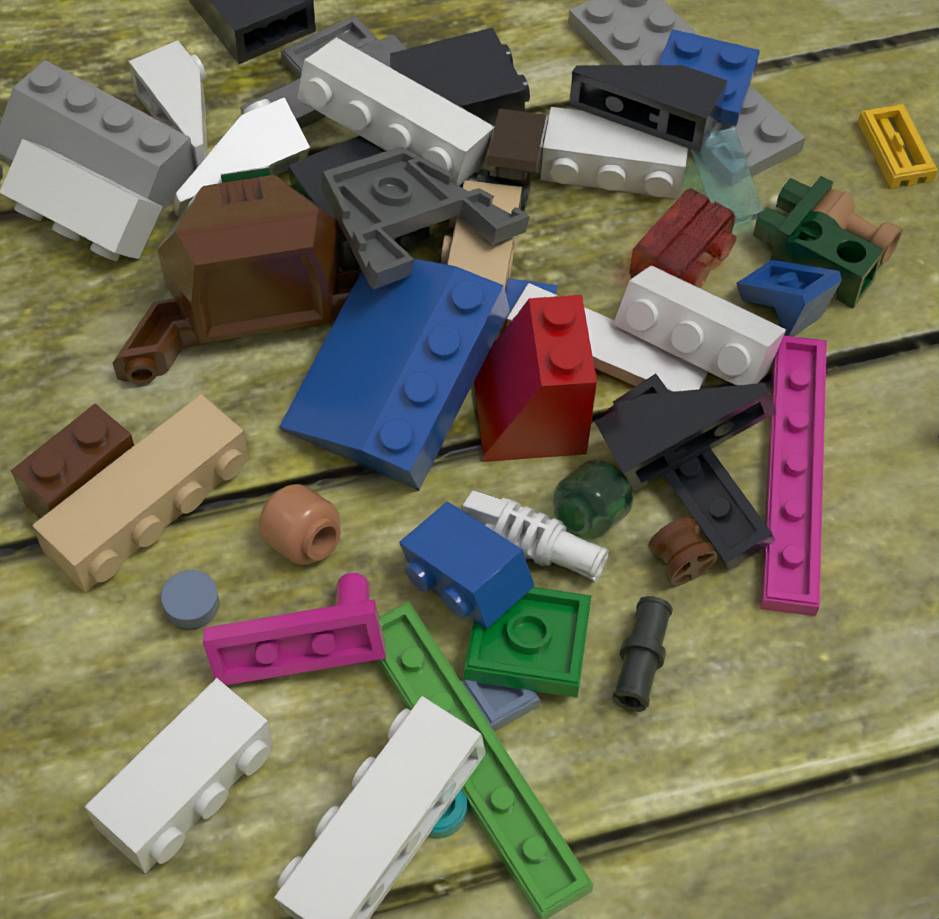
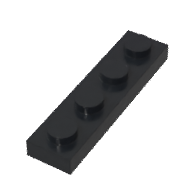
(713, 498)

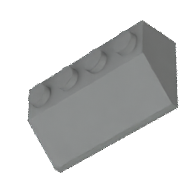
(97, 133)

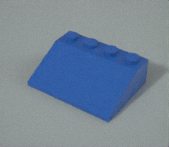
(399, 369)

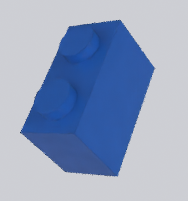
(466, 565)

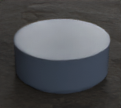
(190, 599)

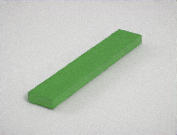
(496, 789)

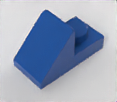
(794, 290)

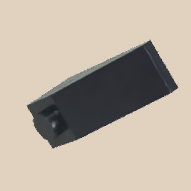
(653, 99)
(675, 427)

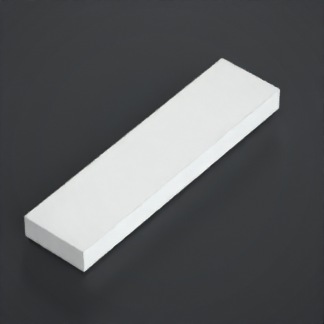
(626, 354)

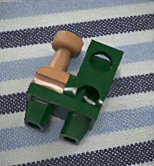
(827, 235)

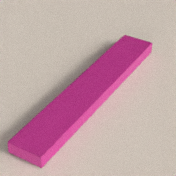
(795, 478)

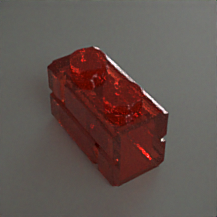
(687, 239)

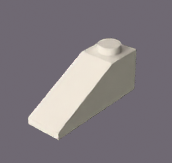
(173, 92)
(258, 139)

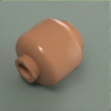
(300, 525)

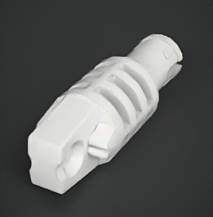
(537, 535)

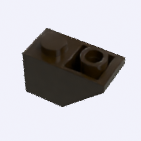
(517, 144)

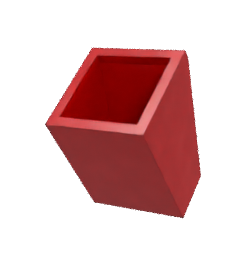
(538, 384)

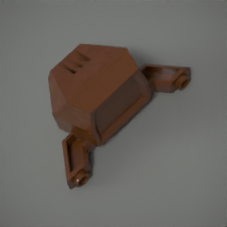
(239, 266)

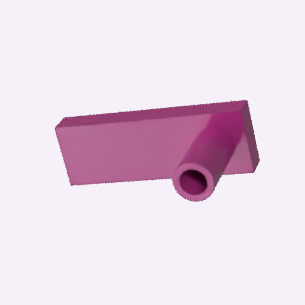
(300, 639)

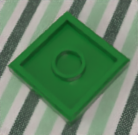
(533, 644)

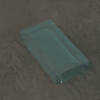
(727, 175)

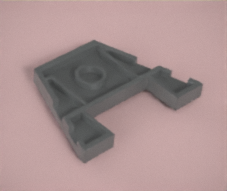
(401, 194)

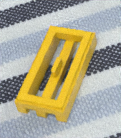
(888, 145)

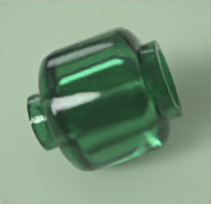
(592, 499)

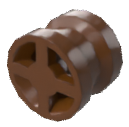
(682, 550)

